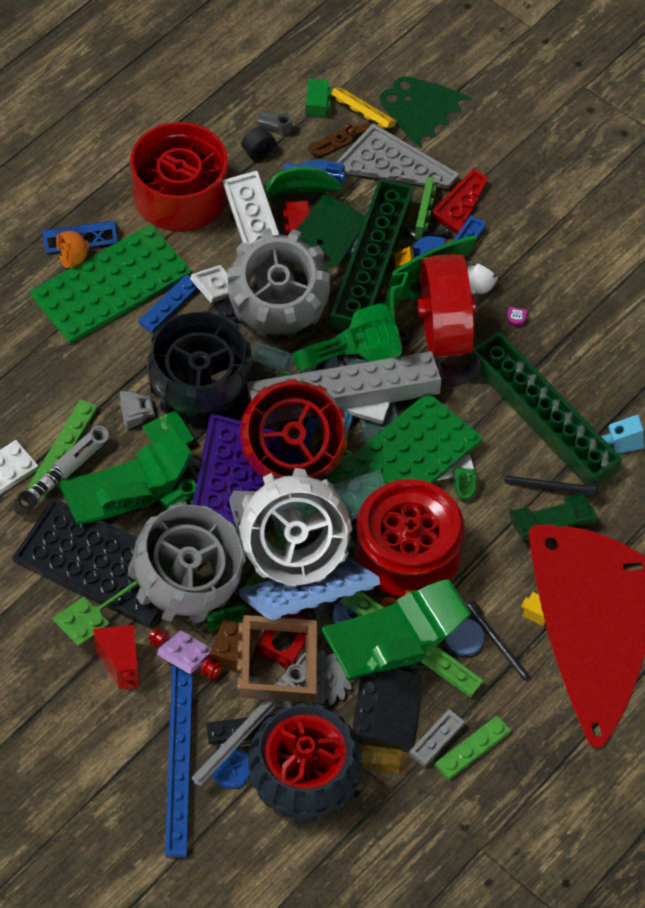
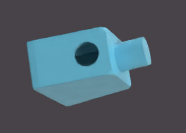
(626, 435)

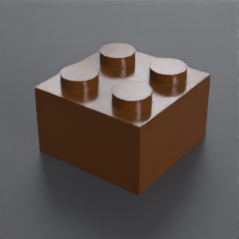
(226, 644)

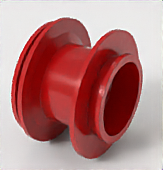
(409, 515)

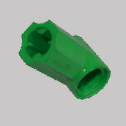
(179, 494)

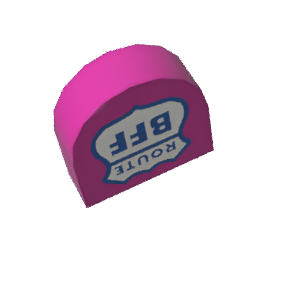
(516, 316)

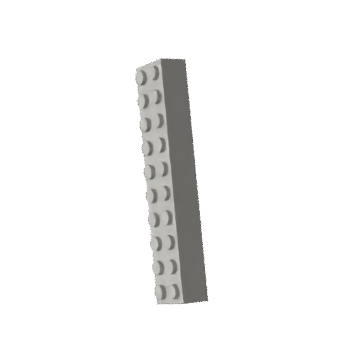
(363, 383)

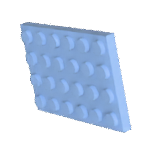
(275, 599)

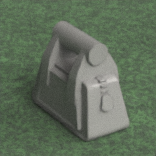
(132, 409)

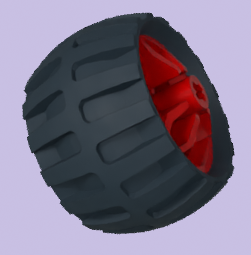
(311, 791)

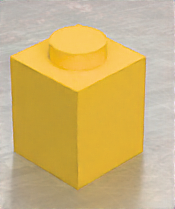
(533, 609)

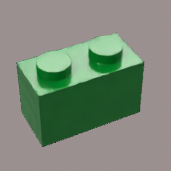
(317, 98)

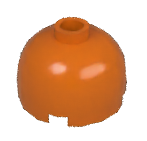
(73, 248)

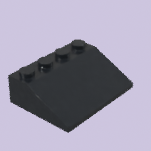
(387, 709)

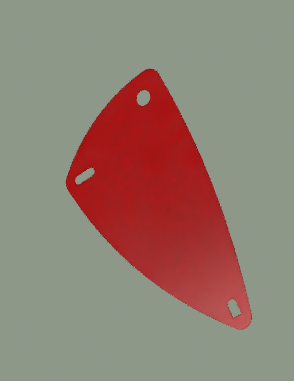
(592, 620)

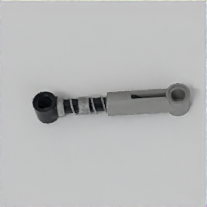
(62, 469)

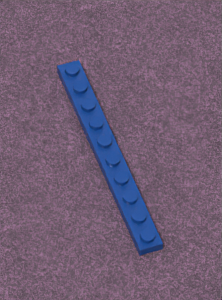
(178, 764)

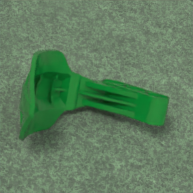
(299, 180)
(370, 334)

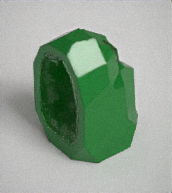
(464, 482)

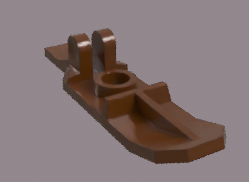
(331, 143)

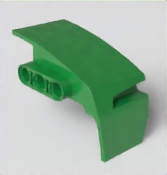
(409, 273)

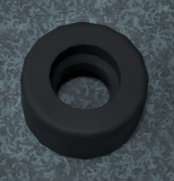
(258, 142)

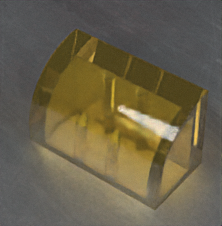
(380, 758)

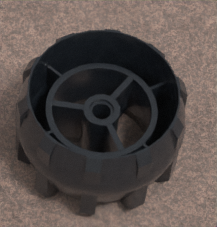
(200, 347)

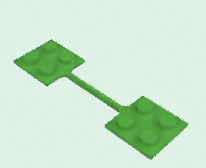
(83, 617)

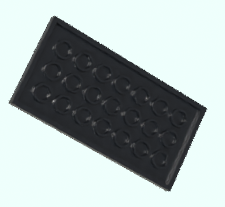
(85, 558)

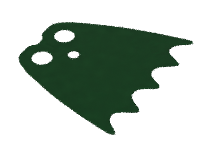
(426, 108)

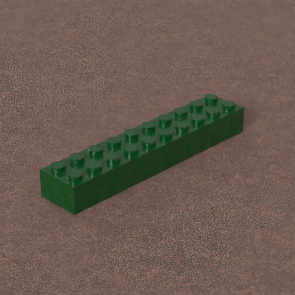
(372, 251)
(546, 410)

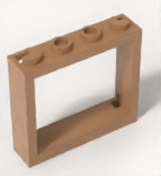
(277, 692)

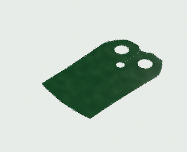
(334, 225)

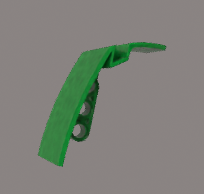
(131, 483)
(398, 632)

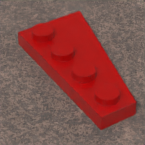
(458, 204)

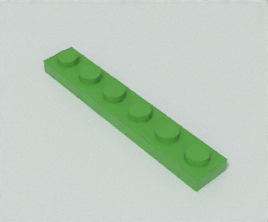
(67, 438)

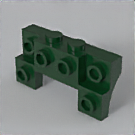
(574, 513)

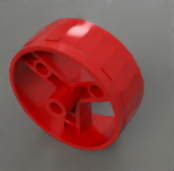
(446, 305)

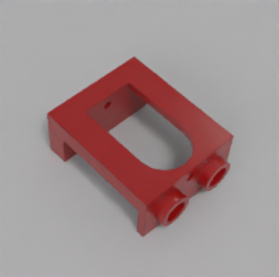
(283, 658)

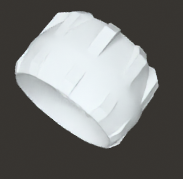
(304, 564)

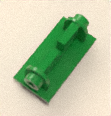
(234, 614)

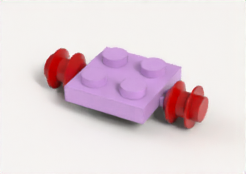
(185, 652)

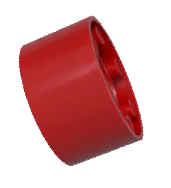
(177, 165)

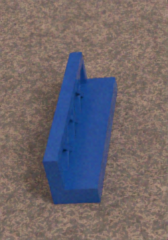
(91, 227)

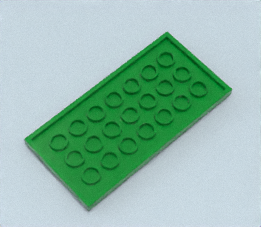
(110, 283)
(415, 445)

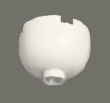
(480, 278)

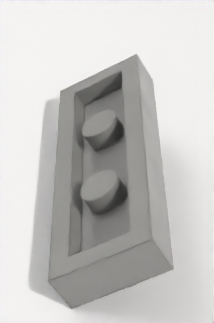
(436, 738)

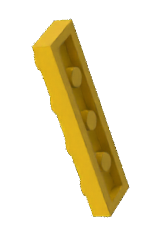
(369, 111)

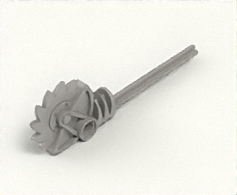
(329, 685)

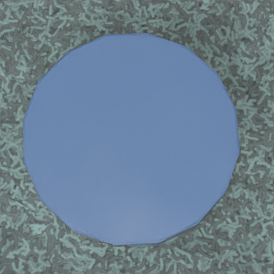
(465, 639)

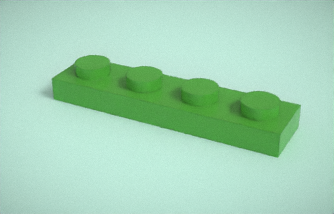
(424, 213)
(472, 748)

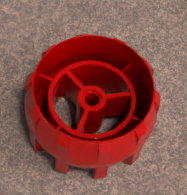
(312, 399)

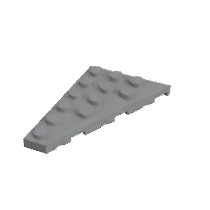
(387, 157)

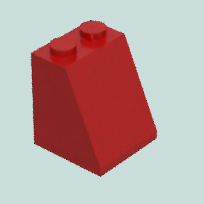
(118, 653)

